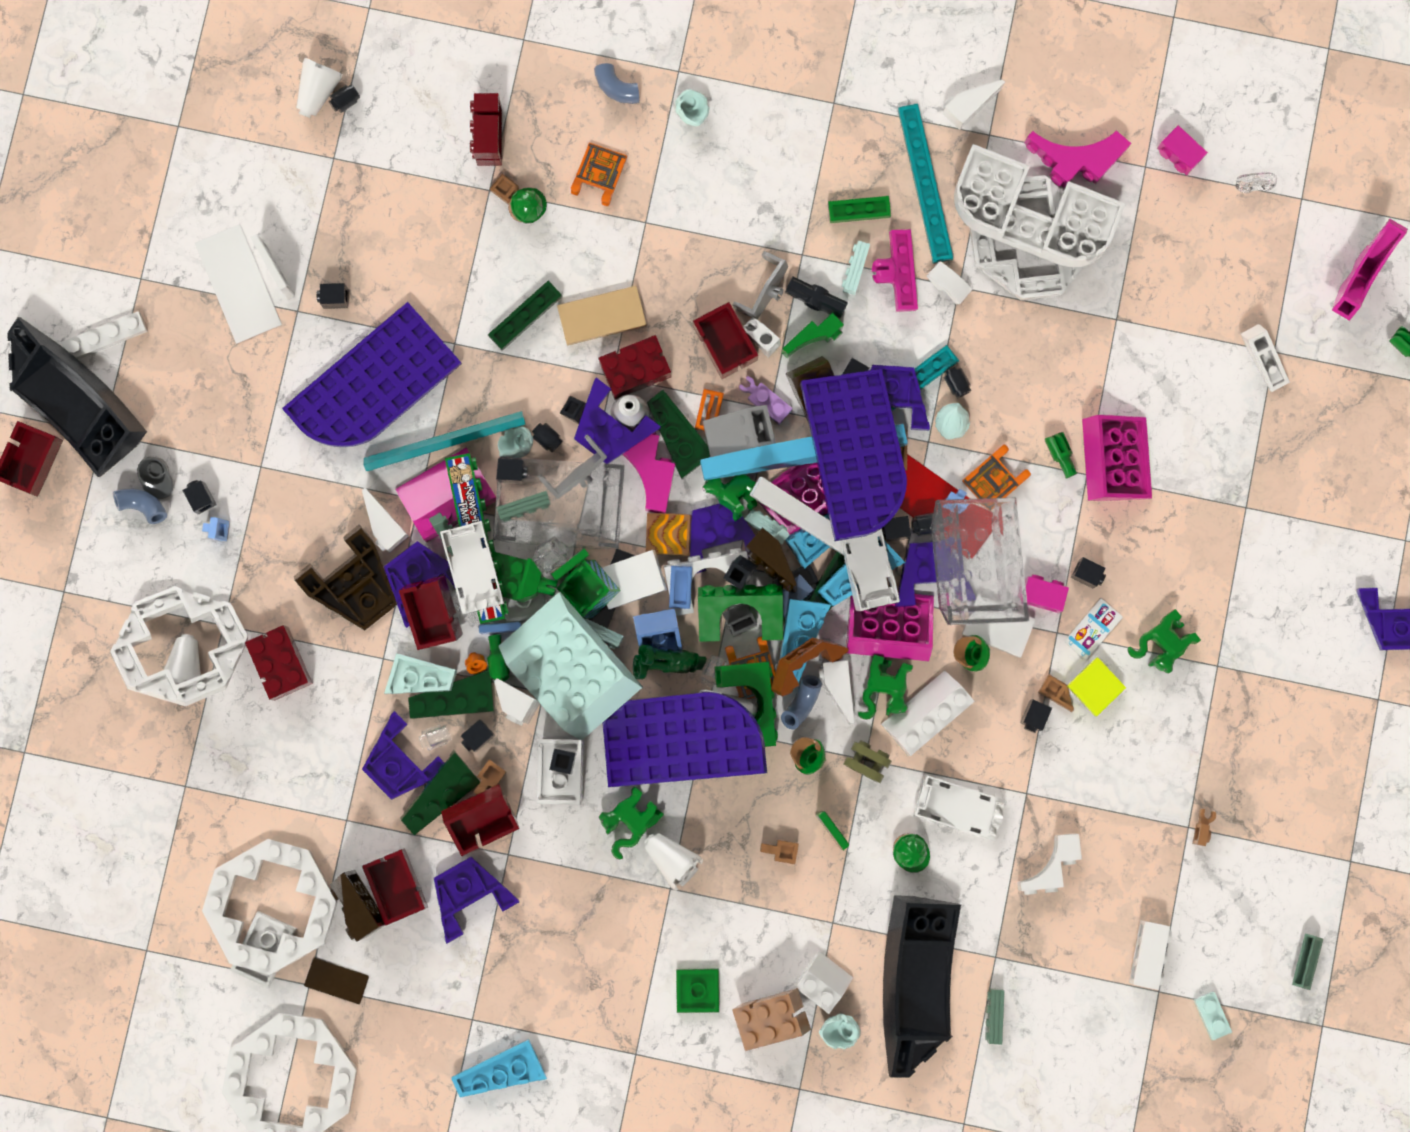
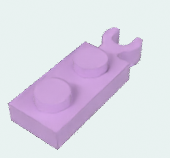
(762, 395)

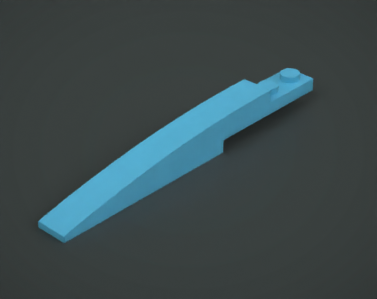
(769, 457)

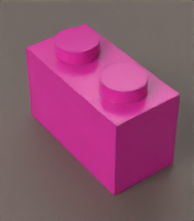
(1181, 150)
(1046, 594)

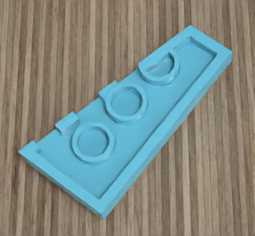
(805, 546)
(839, 587)
(801, 624)
(503, 1070)

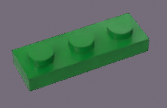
(859, 209)

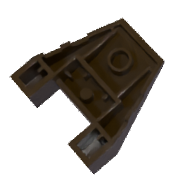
(357, 587)

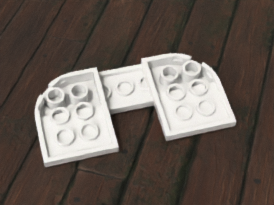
(987, 204)

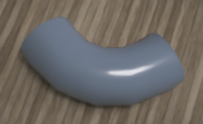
(615, 88)
(140, 501)
(802, 703)

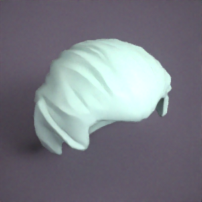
(692, 107)
(952, 421)
(515, 443)
(840, 1031)

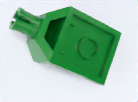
(522, 578)

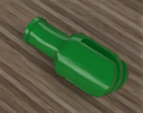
(1401, 341)
(1061, 453)
(496, 662)

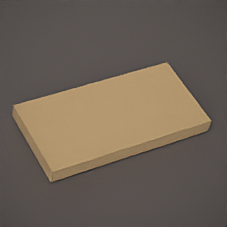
(601, 315)

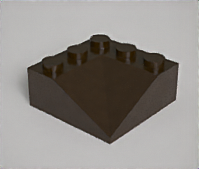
(359, 907)

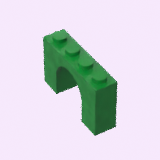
(765, 599)
(757, 679)

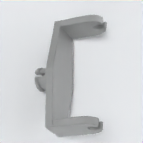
(769, 290)
(579, 475)

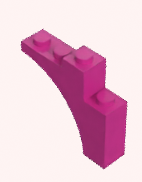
(1068, 161)
(1366, 268)
(655, 474)

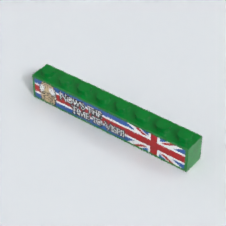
(470, 510)

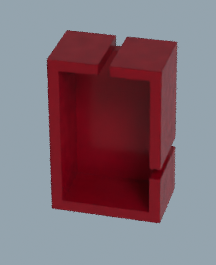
(486, 129)
(725, 340)
(635, 367)
(30, 463)
(430, 612)
(278, 663)
(482, 814)
(394, 886)

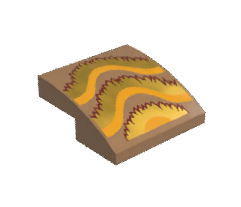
(668, 534)

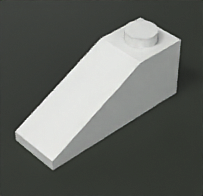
(970, 102)
(1265, 357)
(384, 527)
(837, 682)

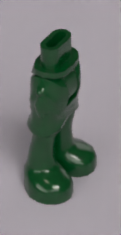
(671, 661)

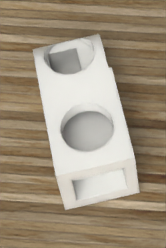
(762, 336)

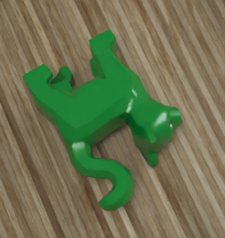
(732, 492)
(1167, 640)
(885, 684)
(632, 818)

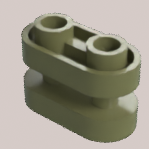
(863, 750)

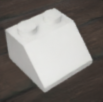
(823, 982)

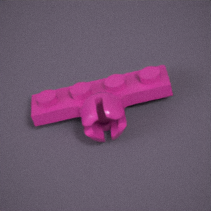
(899, 270)

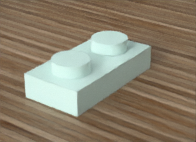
(1212, 1016)

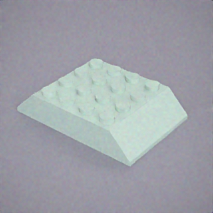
(568, 668)

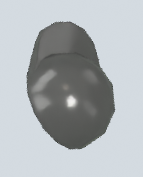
(155, 477)

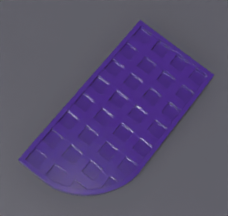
(373, 382)
(855, 451)
(682, 740)

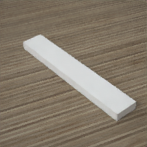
(796, 512)

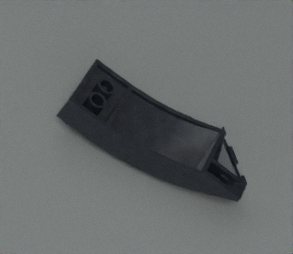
(71, 398)
(917, 980)

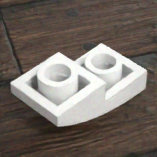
(950, 282)

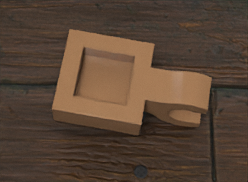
(490, 776)
(1202, 833)
(784, 851)

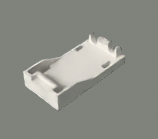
(472, 567)
(868, 568)
(960, 807)

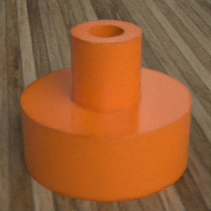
(475, 663)

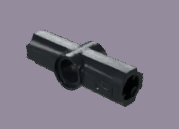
(816, 297)

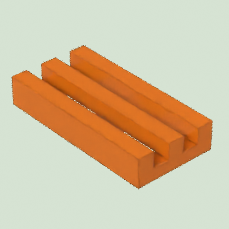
(713, 394)

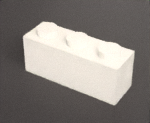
(1150, 955)

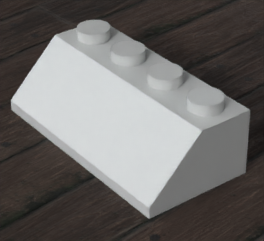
(516, 704)
(928, 713)

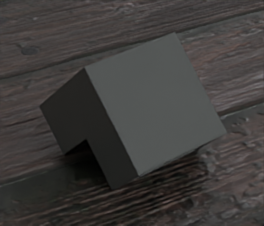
(739, 619)

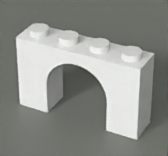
(714, 560)

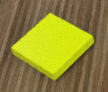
(1096, 686)

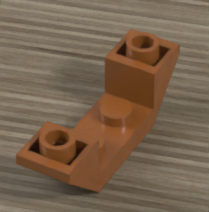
(784, 678)

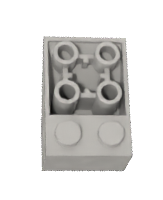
(739, 431)

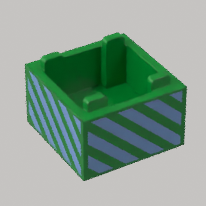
(588, 588)

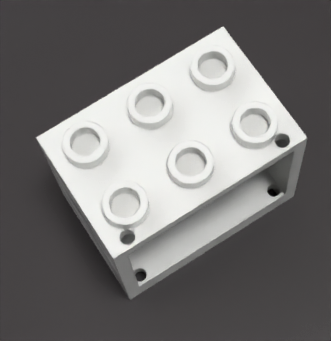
(557, 786)

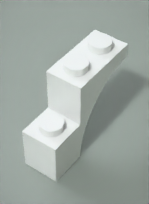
(1065, 849)

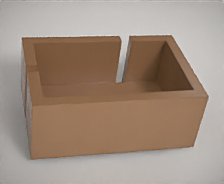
(771, 1019)

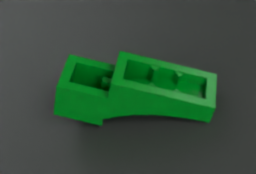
(827, 330)

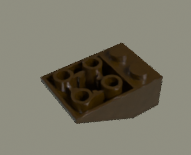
(815, 369)
(767, 551)

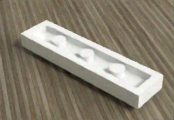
(105, 336)

